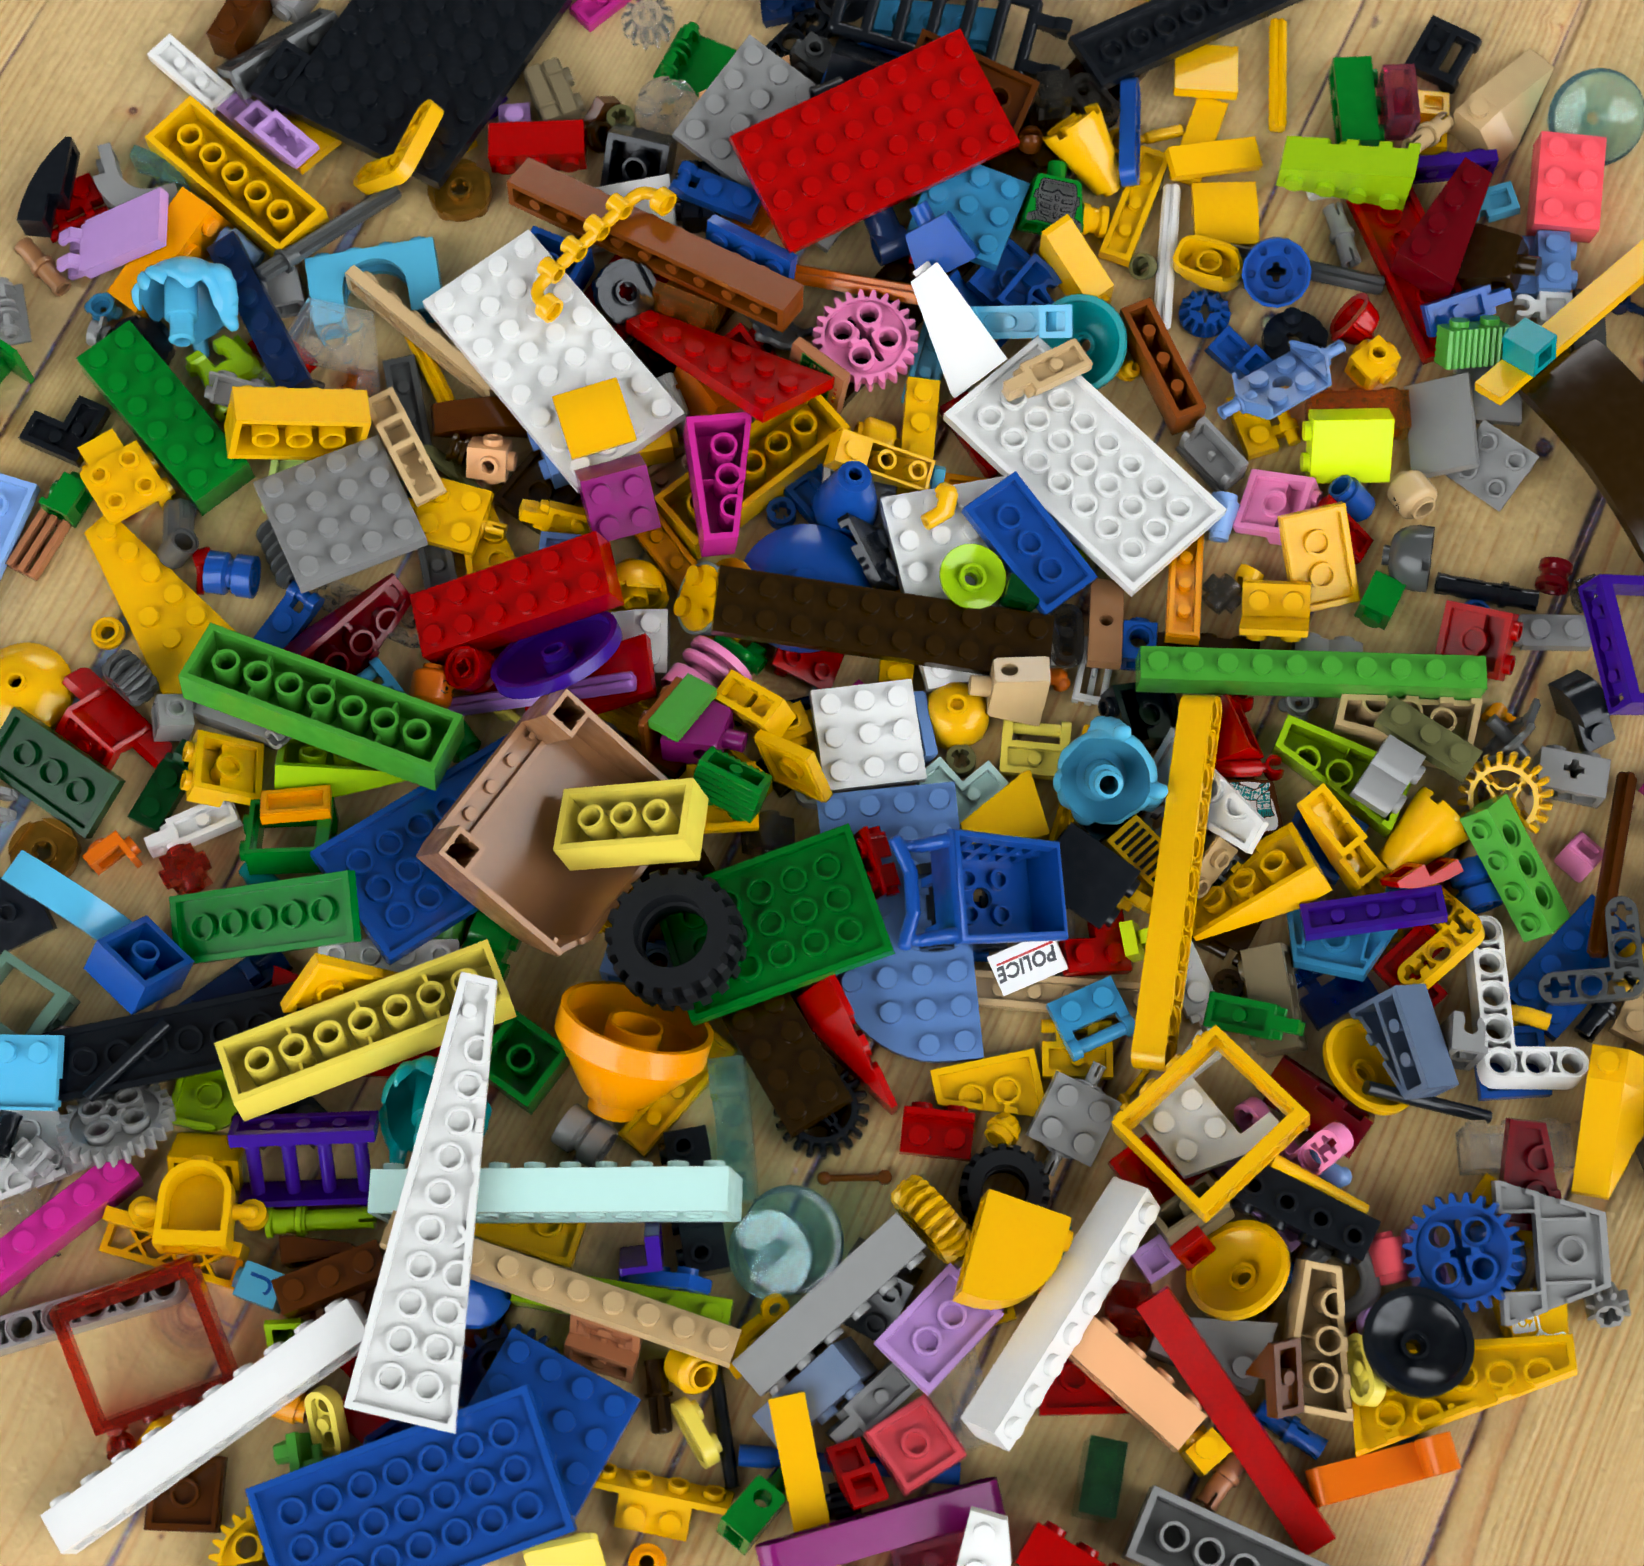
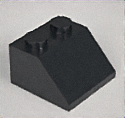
(636, 154)

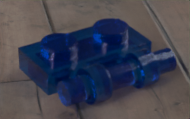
(1332, 1000)

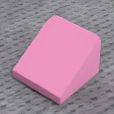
(1579, 857)

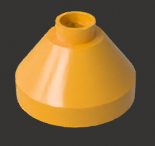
(627, 1049)

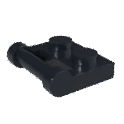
(1434, 47)

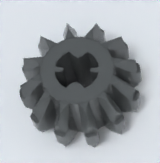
(130, 677)

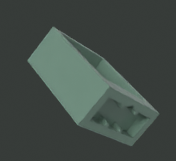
(58, 1008)

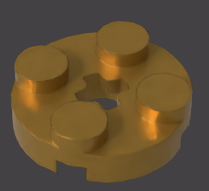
(470, 204)
(52, 832)

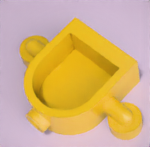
(196, 1210)

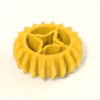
(1495, 784)
(932, 1218)

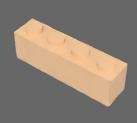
(1136, 1385)

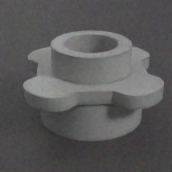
(97, 330)
(1288, 705)

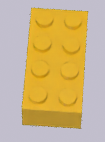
(294, 422)

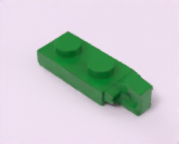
(1250, 1017)

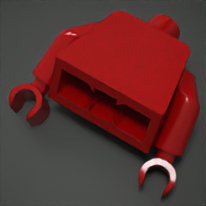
(1237, 746)

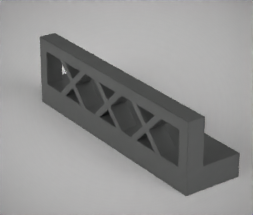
(303, 33)

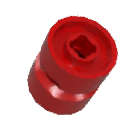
(470, 669)

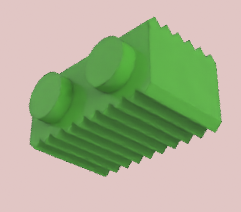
(1469, 343)

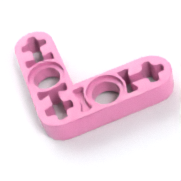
(1317, 1143)

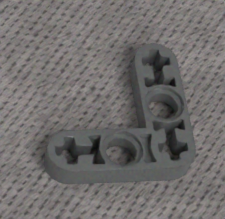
(1618, 965)

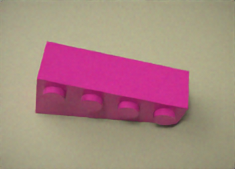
(717, 472)

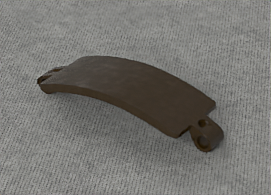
(1599, 417)

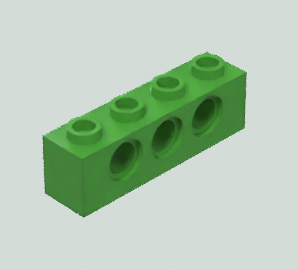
(1515, 868)

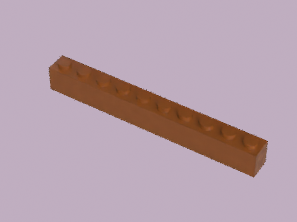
(660, 246)

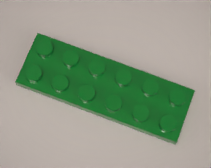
(267, 917)

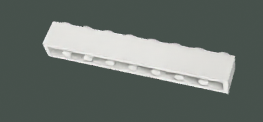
(1060, 1314)

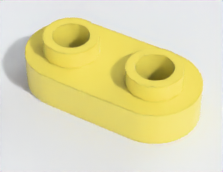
(1365, 1385)
(689, 1419)
(327, 1420)

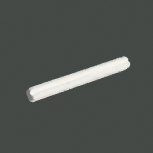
(1166, 248)

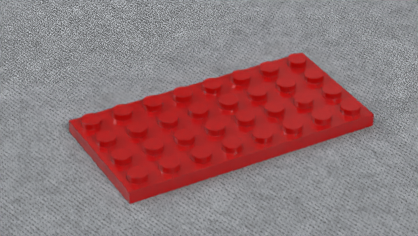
(874, 141)

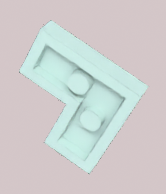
(973, 790)

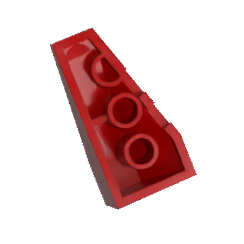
(833, 1024)

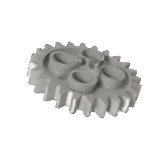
(116, 1125)

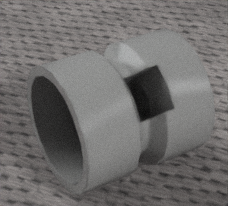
(580, 1133)

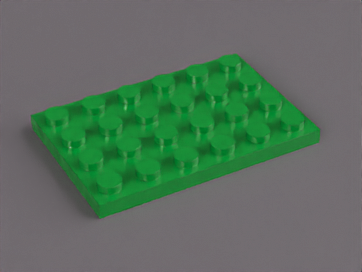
(803, 916)

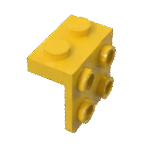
(126, 483)

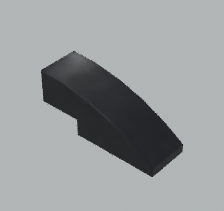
(49, 190)

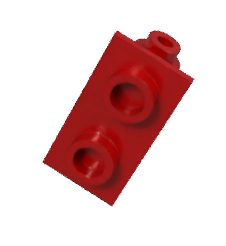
(873, 847)

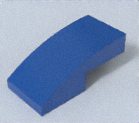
(1236, 354)

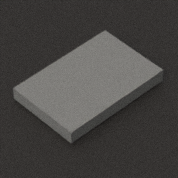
(1443, 426)

